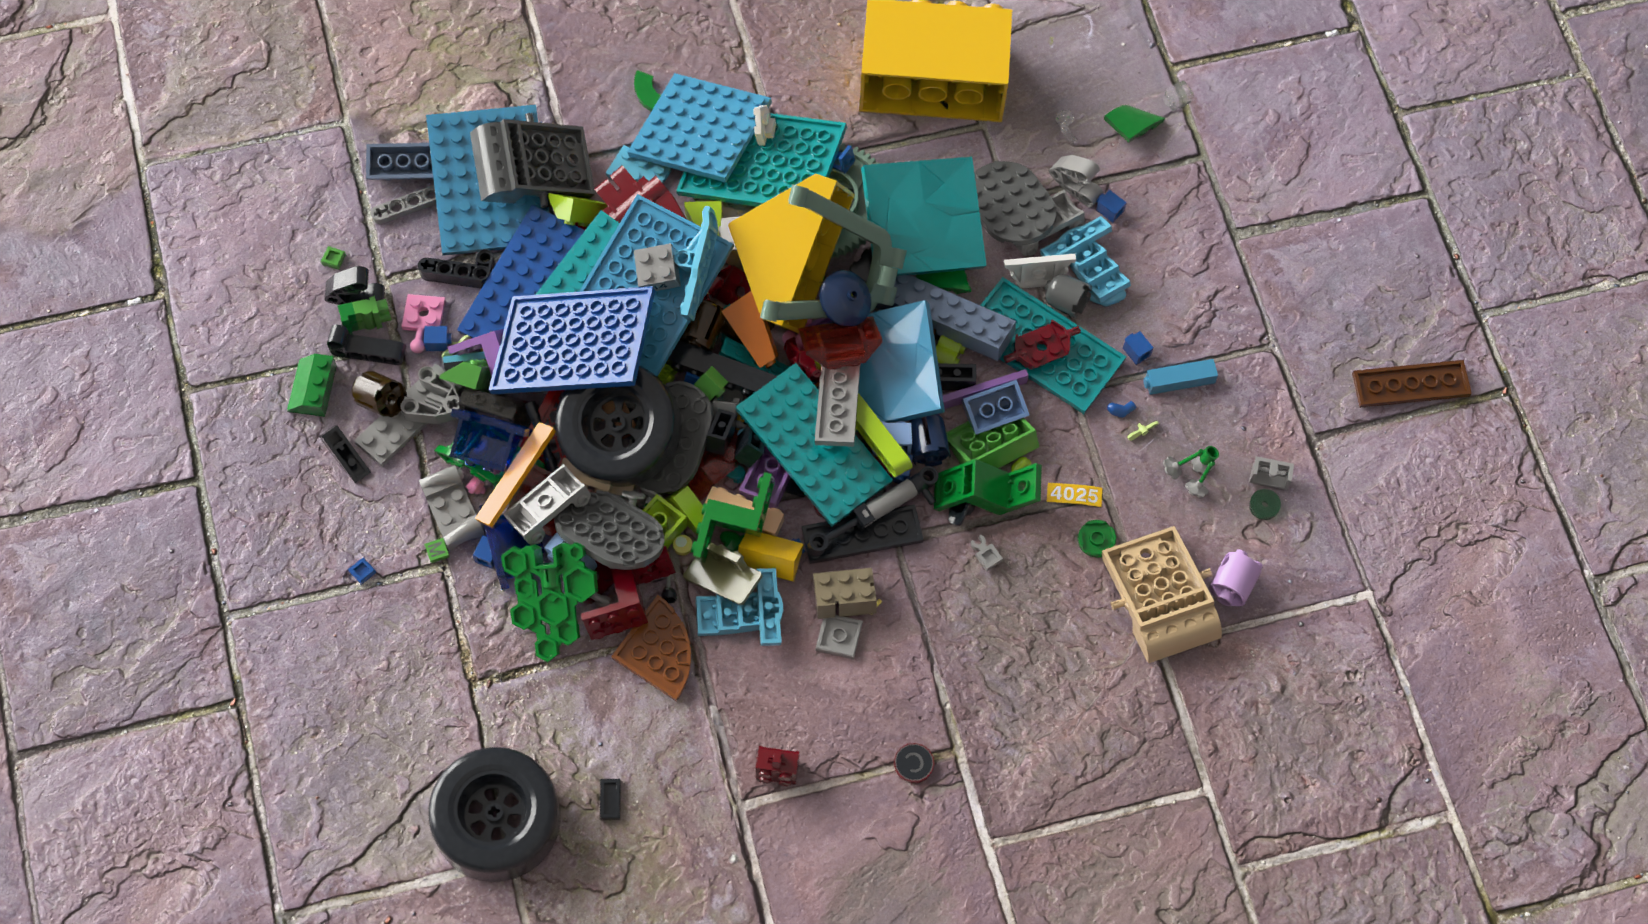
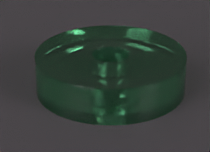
(1260, 511)

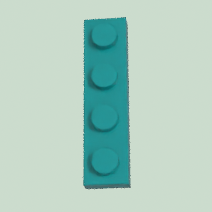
(738, 352)

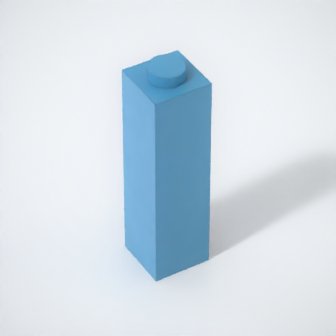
(1181, 376)

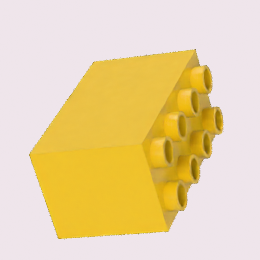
(933, 54)

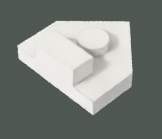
(765, 125)

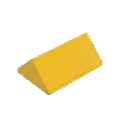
(772, 552)

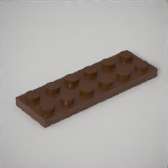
(1411, 383)

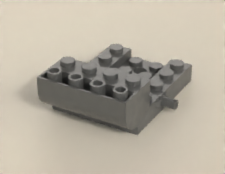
(531, 160)

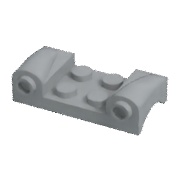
(1067, 216)
(545, 503)
(451, 506)

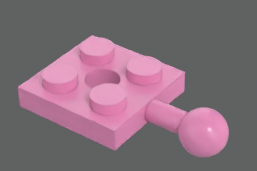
(414, 322)

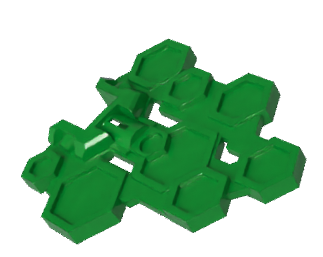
(552, 605)

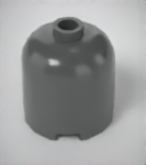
(1067, 294)

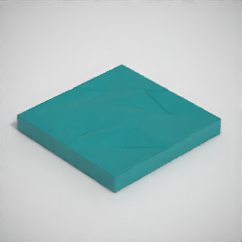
(928, 212)

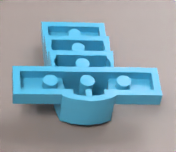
(1092, 261)
(760, 612)

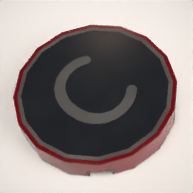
(914, 763)

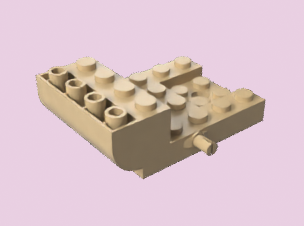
(1163, 594)

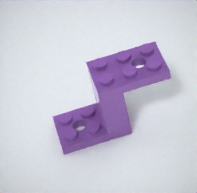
(489, 342)

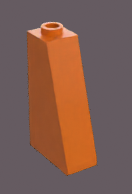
(752, 330)

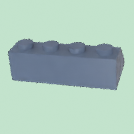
(398, 161)

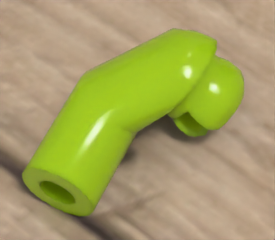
(1020, 463)

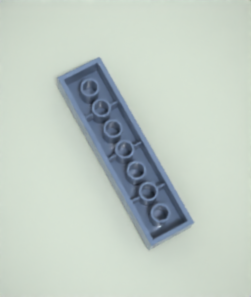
(957, 317)

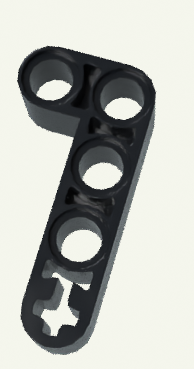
(431, 270)
(364, 348)

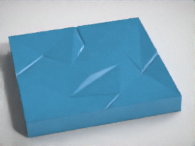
(903, 372)

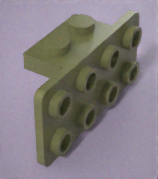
(724, 574)

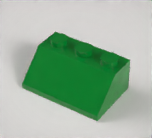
(312, 385)

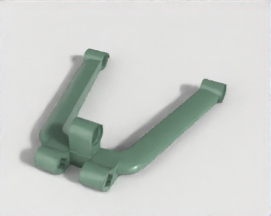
(881, 273)

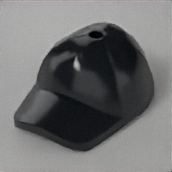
(958, 513)

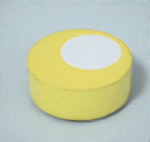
(682, 545)

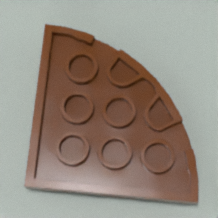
(658, 650)

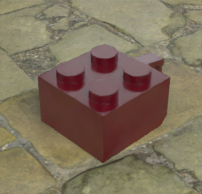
(777, 766)

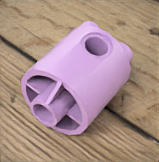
(1235, 578)

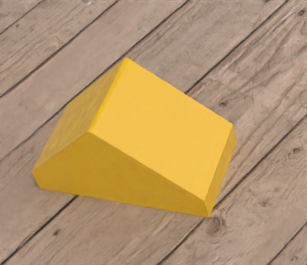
(788, 246)

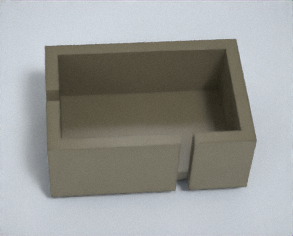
(849, 588)

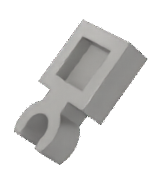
(987, 555)

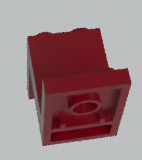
(630, 609)

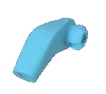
(1111, 301)

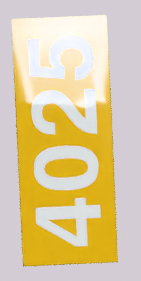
(1074, 494)

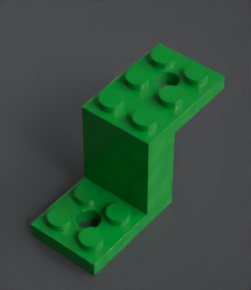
(988, 487)
(733, 517)

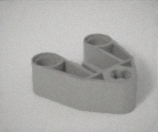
(1075, 177)
(436, 409)

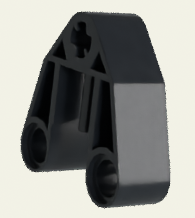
(352, 286)

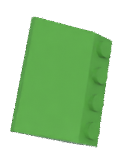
(993, 446)

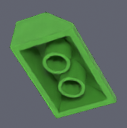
(470, 374)

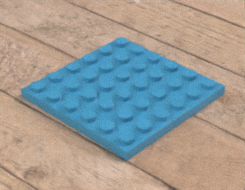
(698, 127)

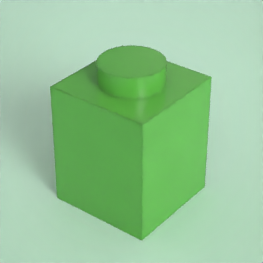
(711, 383)

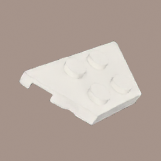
(1036, 271)

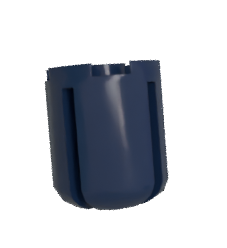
(939, 449)

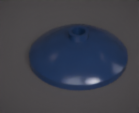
(838, 302)

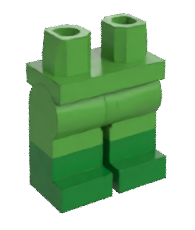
(364, 314)

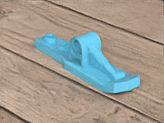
(699, 257)

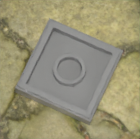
(839, 636)

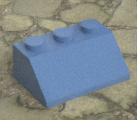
(995, 407)

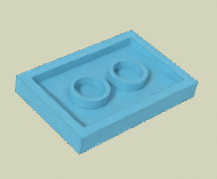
(638, 168)

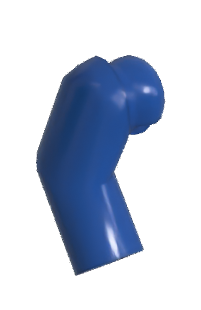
(1120, 410)

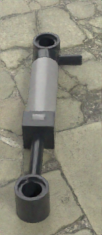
(867, 513)

